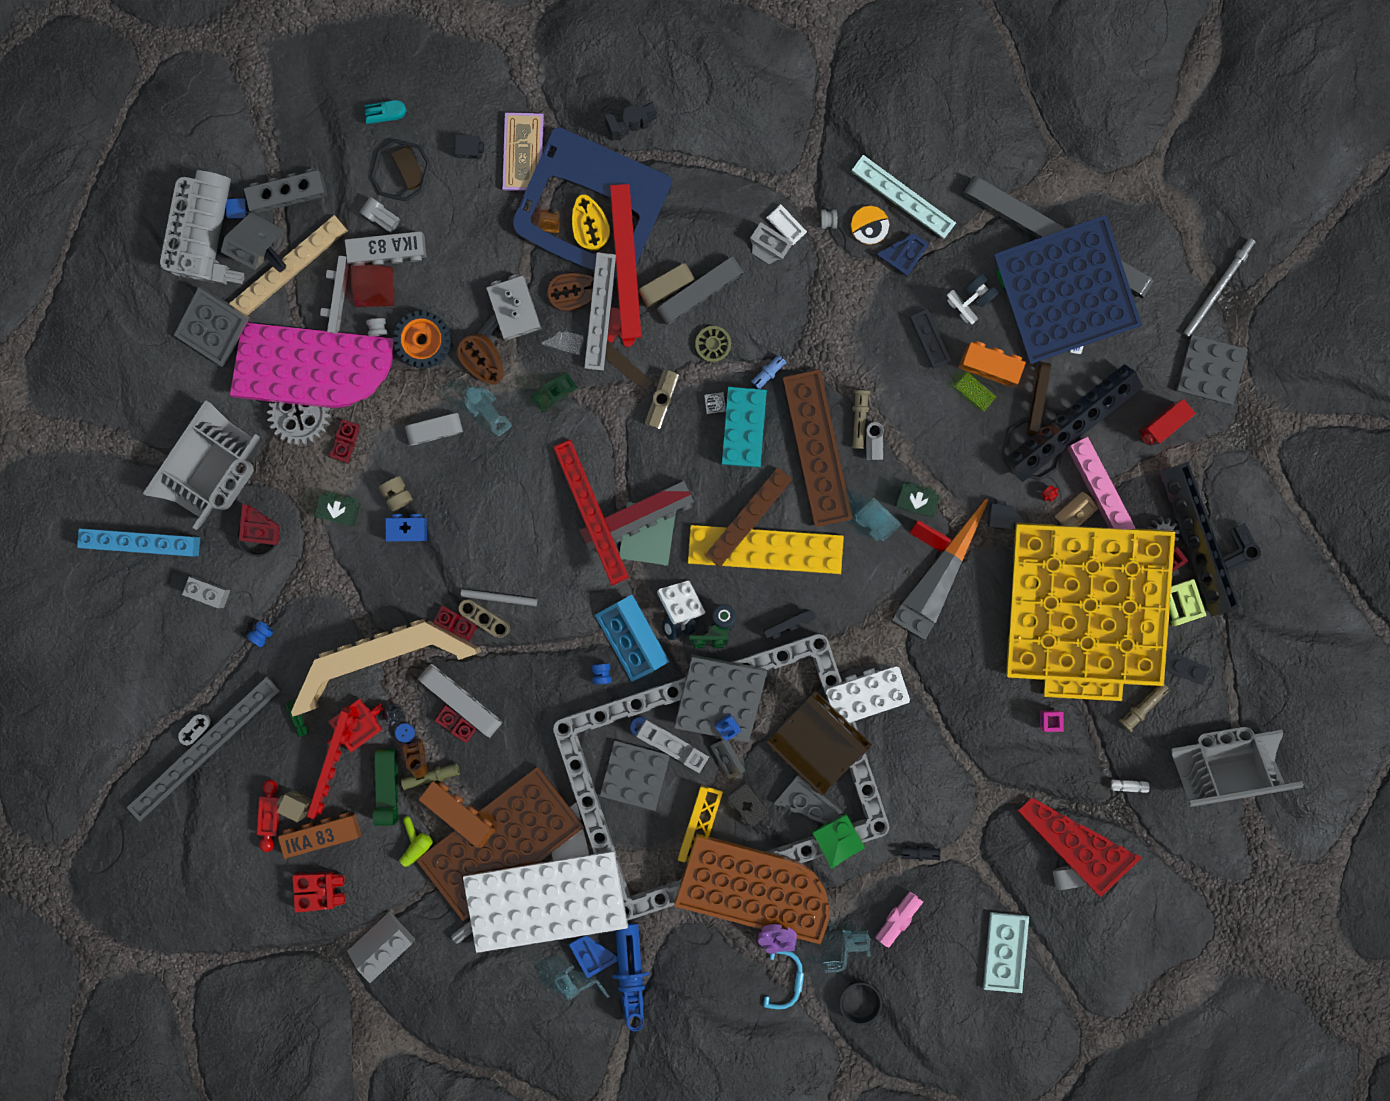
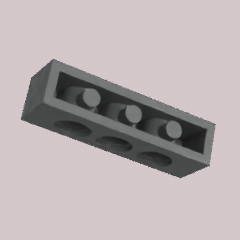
(315, 190)

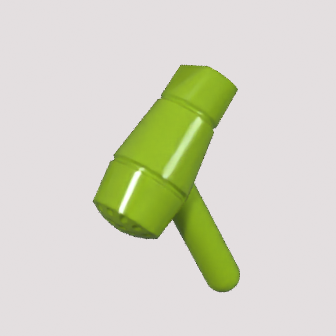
(418, 845)

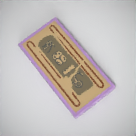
(521, 149)

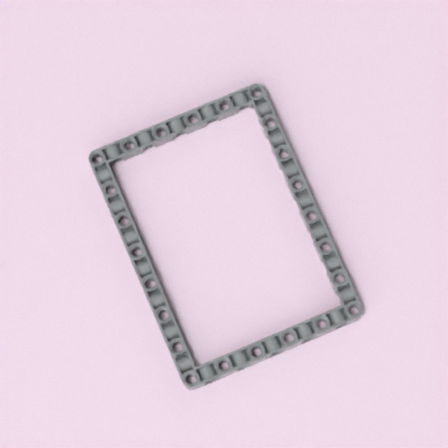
(593, 817)

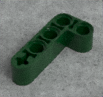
(386, 787)

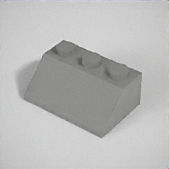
(380, 947)

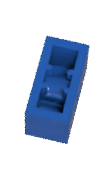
(394, 528)

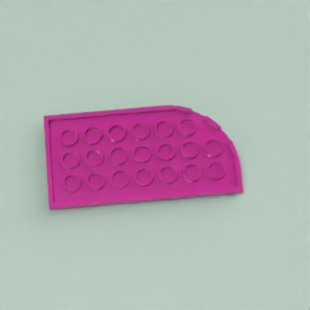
(309, 366)

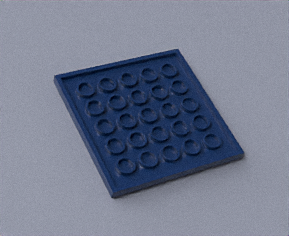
(1068, 289)

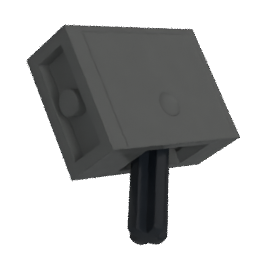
(254, 242)

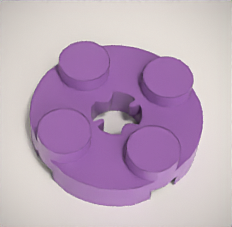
(777, 939)

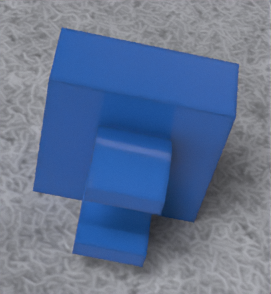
(728, 727)

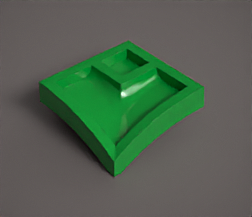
(838, 840)

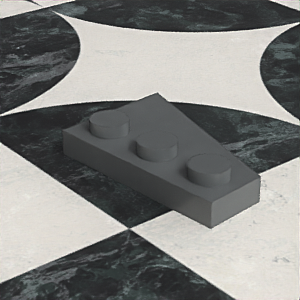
(802, 799)

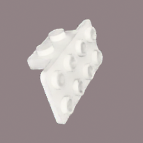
(869, 693)

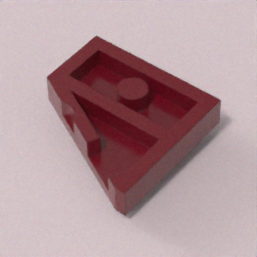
(257, 527)

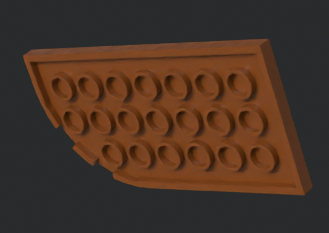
(753, 888)

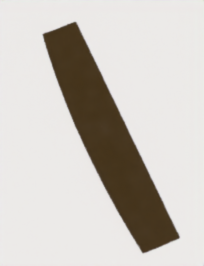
(626, 367)

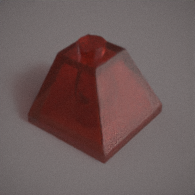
(372, 285)

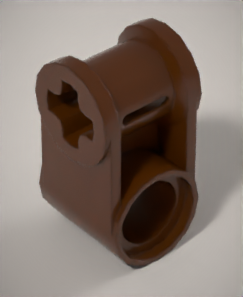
(415, 754)

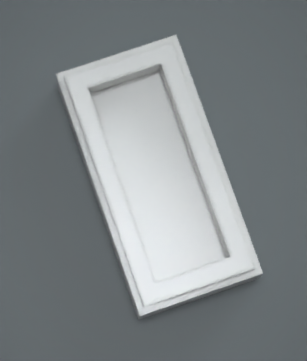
(786, 224)

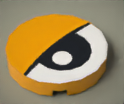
(869, 225)

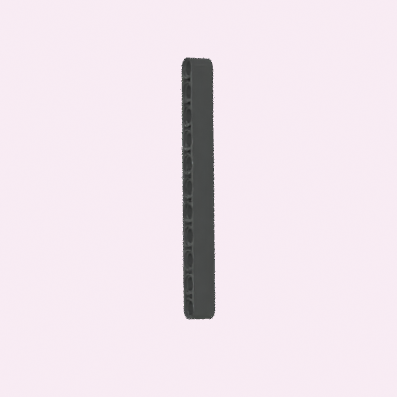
(1037, 223)

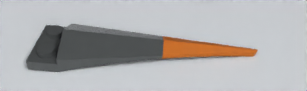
(925, 601)

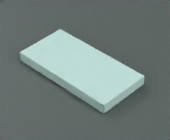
(1006, 952)

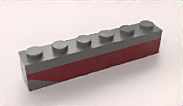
(645, 513)

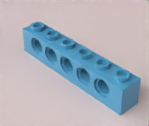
(138, 542)

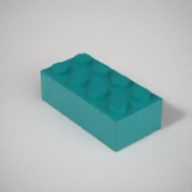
(744, 427)

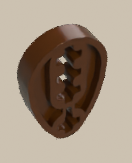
(569, 281)
(487, 350)

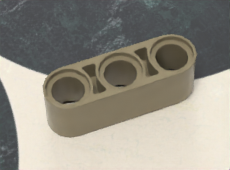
(666, 285)
(475, 615)

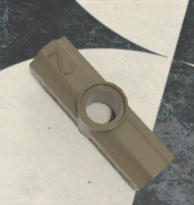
(666, 387)

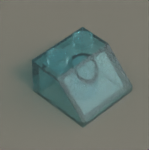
(877, 520)

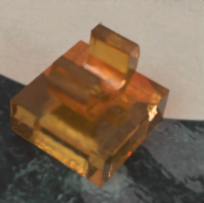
(550, 222)

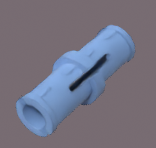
(768, 371)

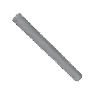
(499, 597)

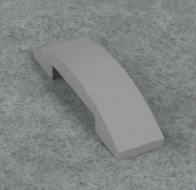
(672, 745)

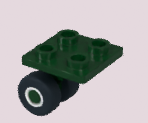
(723, 620)

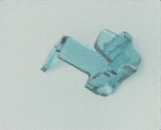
(480, 401)
(848, 940)
(571, 991)

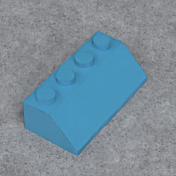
(632, 638)

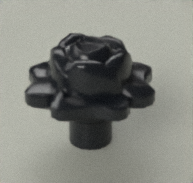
(393, 714)

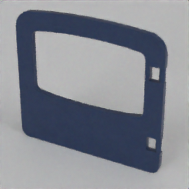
(596, 169)

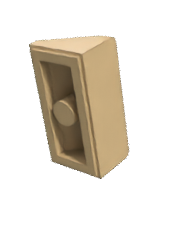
(1077, 511)

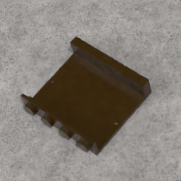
(818, 743)

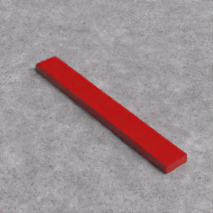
(625, 261)
(591, 512)

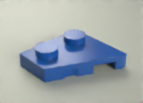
(591, 955)

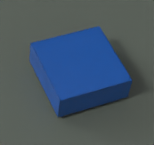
(236, 208)

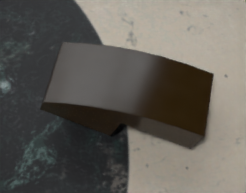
(408, 167)

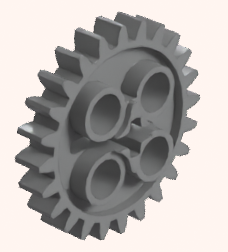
(283, 418)

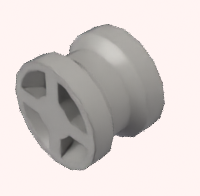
(829, 219)
(376, 327)

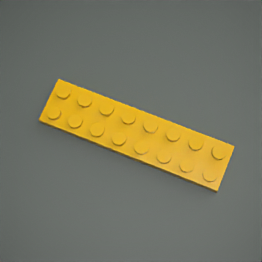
(772, 550)

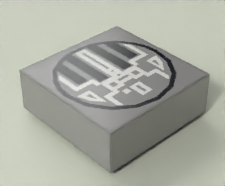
(715, 403)

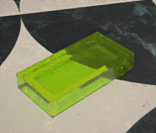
(975, 391)

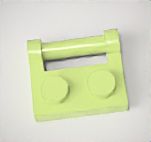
(1189, 601)

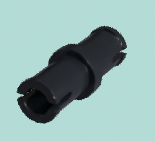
(921, 853)

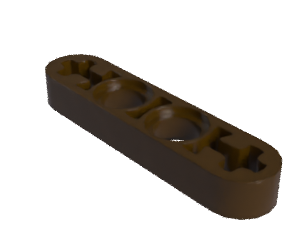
(1038, 398)

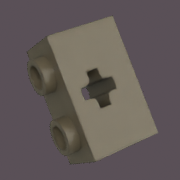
(294, 805)

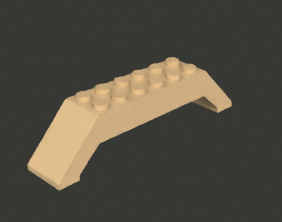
(374, 651)

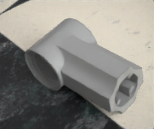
(376, 212)
(874, 445)

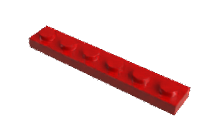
(328, 770)

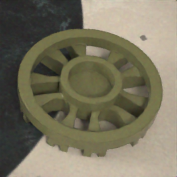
(713, 344)

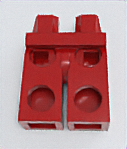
(317, 891)

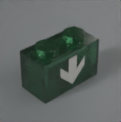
(917, 500)
(336, 509)

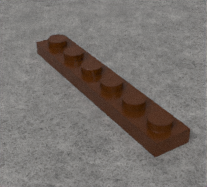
(748, 517)

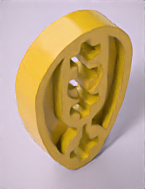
(580, 230)

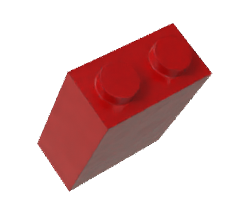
(1166, 422)

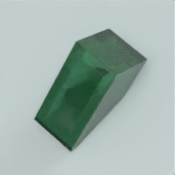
(554, 392)

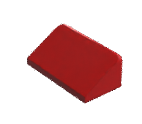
(930, 536)

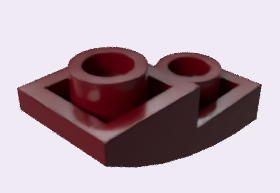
(345, 441)
(455, 623)
(455, 723)

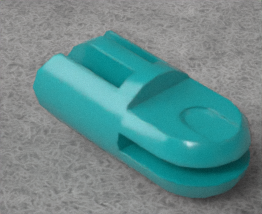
(384, 111)

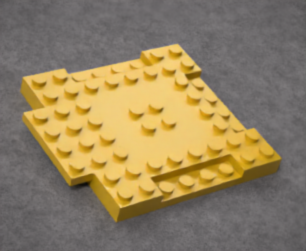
(1090, 608)

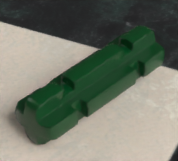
(297, 720)

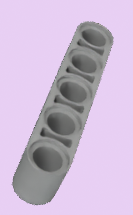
(460, 700)

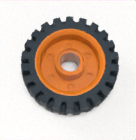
(407, 336)

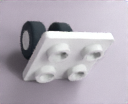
(981, 290)
(681, 607)

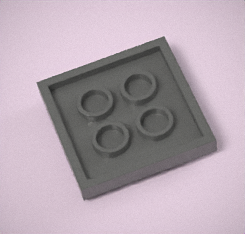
(211, 326)
(1211, 370)
(635, 775)

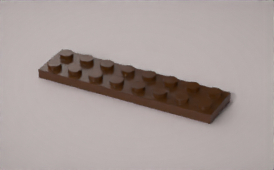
(817, 448)

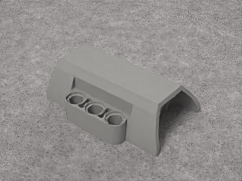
(204, 464)
(1230, 768)

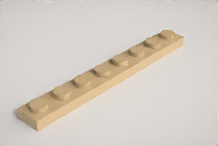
(294, 261)

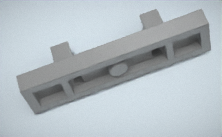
(340, 277)

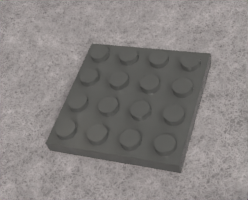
(716, 690)

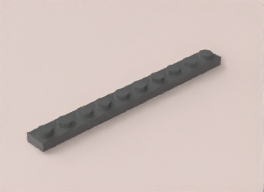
(203, 748)

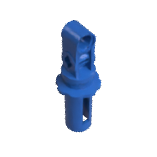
(630, 981)

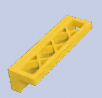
(695, 817)

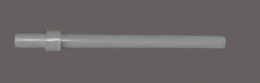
(1240, 256)

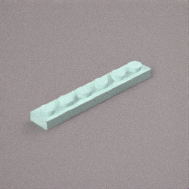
(903, 197)

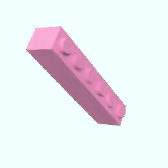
(1099, 485)

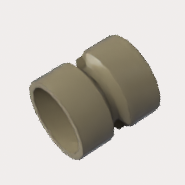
(395, 493)

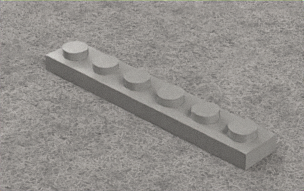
(600, 311)

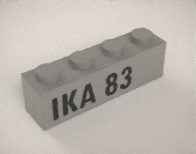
(386, 249)

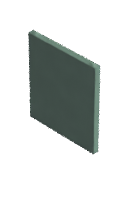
(650, 544)

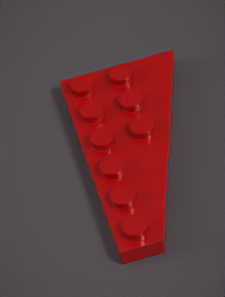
(1085, 851)

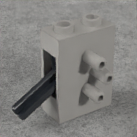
(512, 309)

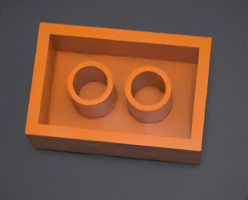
(992, 364)

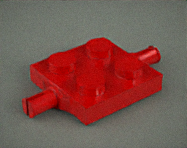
(363, 725)

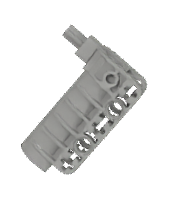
(198, 230)

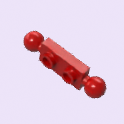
(268, 816)

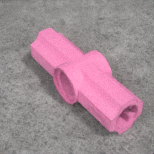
(899, 919)

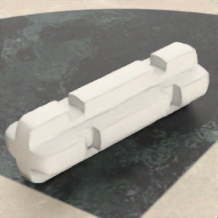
(1129, 786)

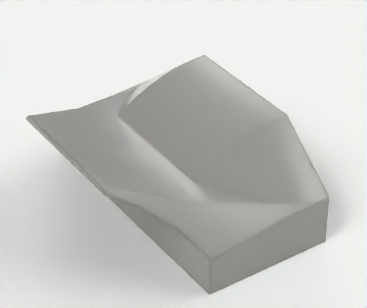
(769, 244)

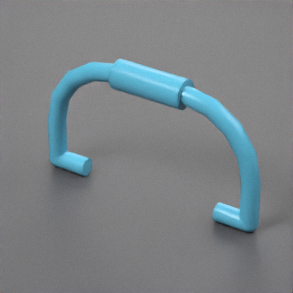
(798, 983)

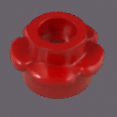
(1050, 494)

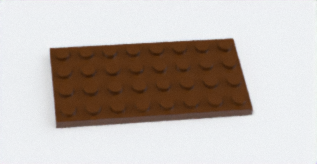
(529, 826)

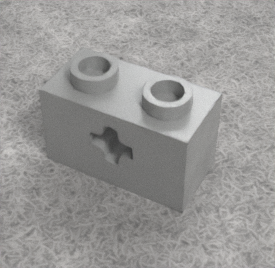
(206, 592)

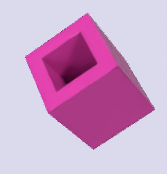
(1051, 721)

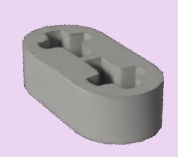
(198, 732)

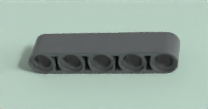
(700, 291)

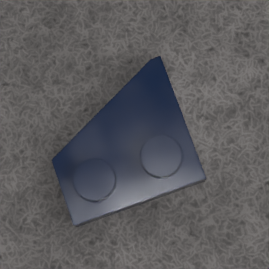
(904, 253)

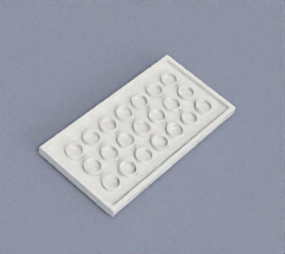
(545, 901)

